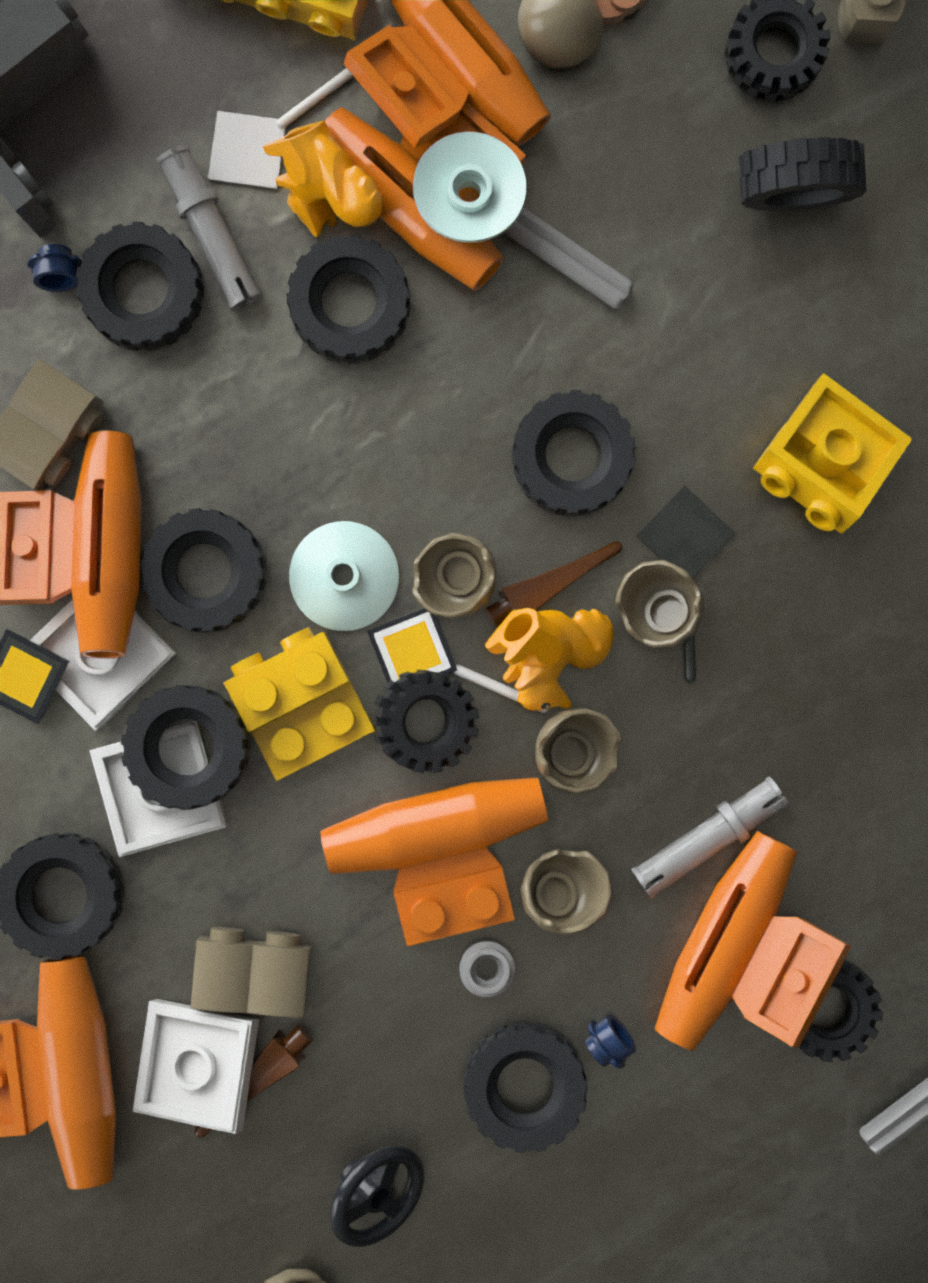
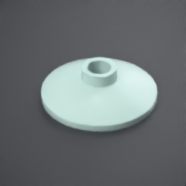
(472, 162)
(362, 599)

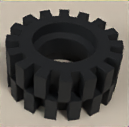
(771, 78)
(457, 728)
(858, 1023)

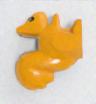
(324, 180)
(541, 647)

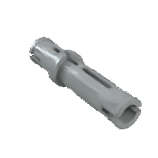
(199, 208)
(711, 837)

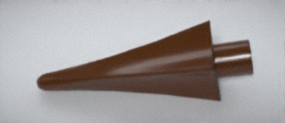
(541, 588)
(274, 1063)

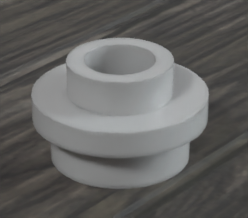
(487, 986)

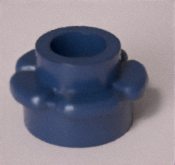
(54, 268)
(610, 1042)

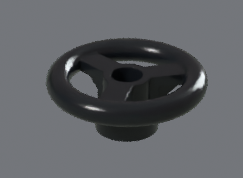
(368, 1188)

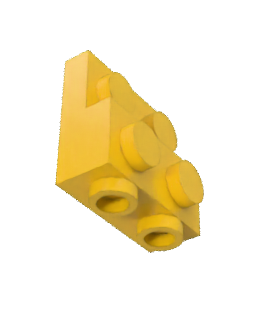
(831, 456)
(298, 702)

